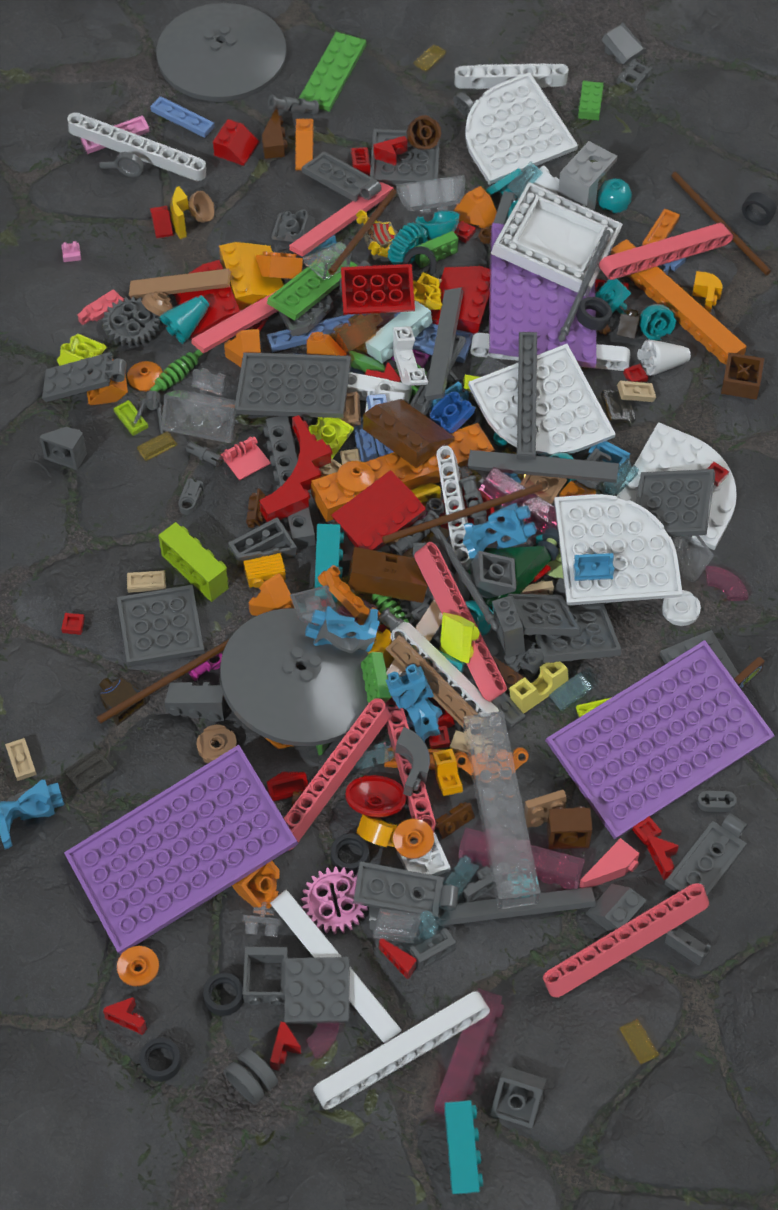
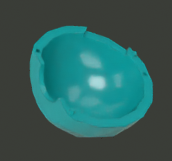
(442, 223)

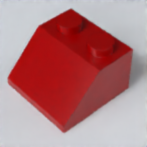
(234, 143)

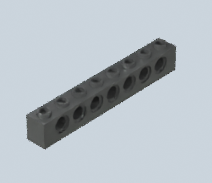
(281, 440)

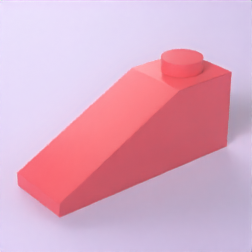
(612, 865)

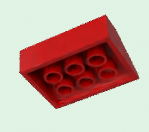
(377, 289)
(476, 295)
(221, 301)
(379, 511)

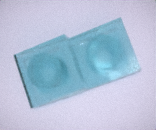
(570, 691)

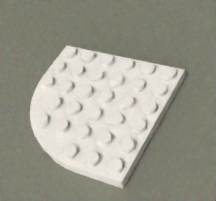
(513, 127)
(565, 404)
(678, 451)
(641, 548)

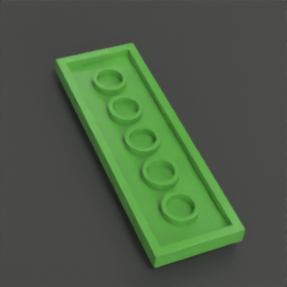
(333, 70)
(303, 292)

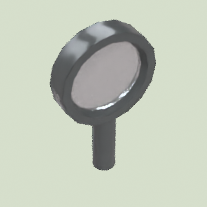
(126, 163)

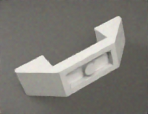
(402, 345)

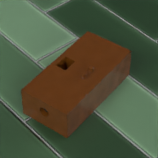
(386, 575)

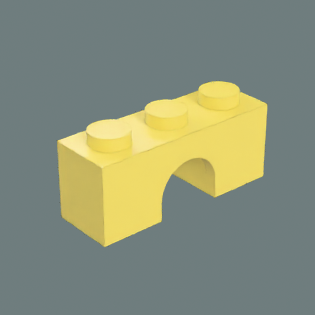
(528, 694)

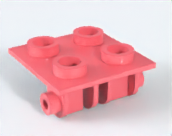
(245, 458)

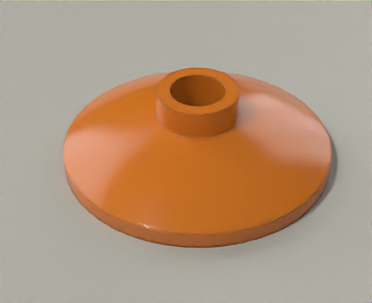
(143, 375)
(355, 476)
(409, 830)
(136, 957)

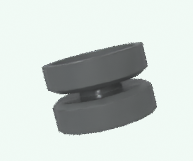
(250, 1076)

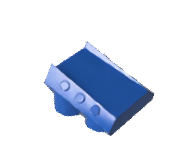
(451, 412)

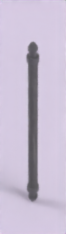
(566, 327)
(489, 617)

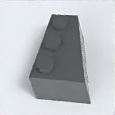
(262, 541)
(196, 701)

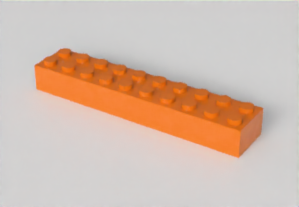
(331, 495)

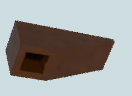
(273, 137)

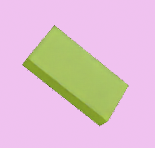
(126, 413)

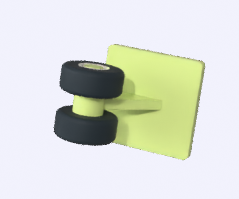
(551, 543)

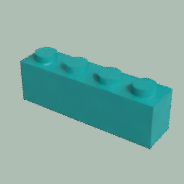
(328, 550)
(462, 1148)

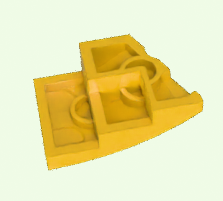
(178, 204)
(427, 291)

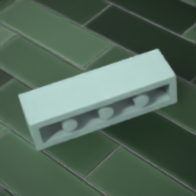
(381, 345)

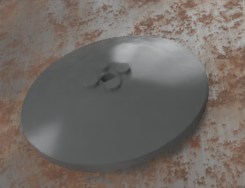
(224, 71)
(287, 702)

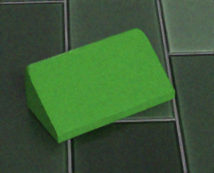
(364, 362)

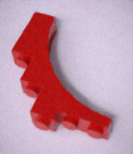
(294, 493)

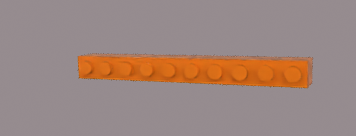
(685, 309)

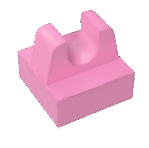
(71, 252)

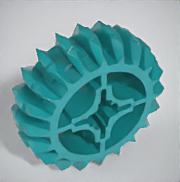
(406, 239)

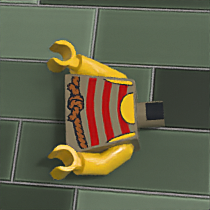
(378, 236)

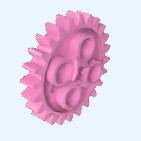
(317, 905)

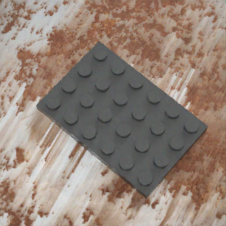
(293, 385)

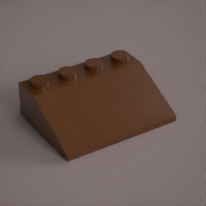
(405, 431)

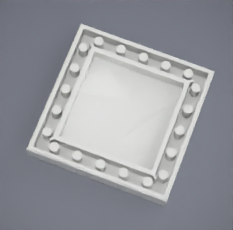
(554, 237)

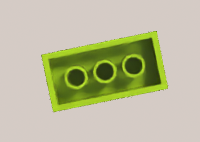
(194, 561)

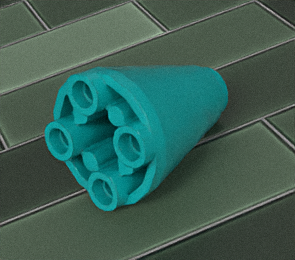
(185, 318)

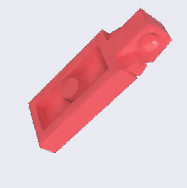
(96, 309)

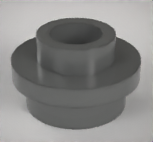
(437, 503)

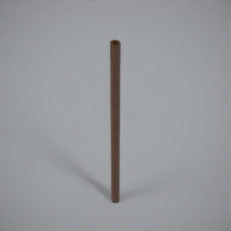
(362, 232)
(758, 262)
(462, 513)
(162, 682)

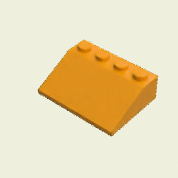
(246, 278)

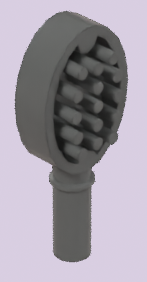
(463, 103)

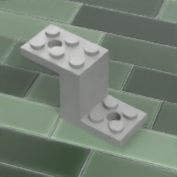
(580, 176)

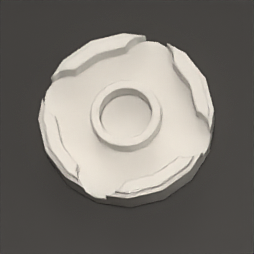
(681, 610)

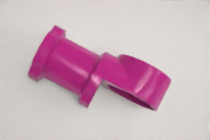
(206, 666)

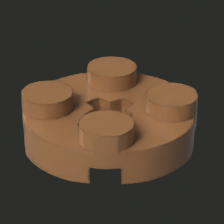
(207, 738)

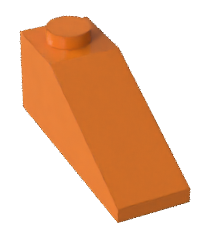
(304, 142)

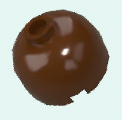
(423, 132)

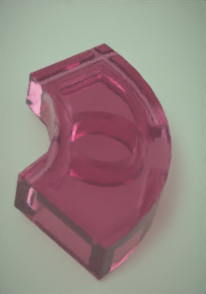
(727, 582)
(323, 1038)

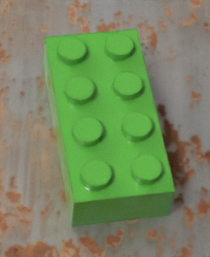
(590, 100)
(441, 247)
(375, 677)

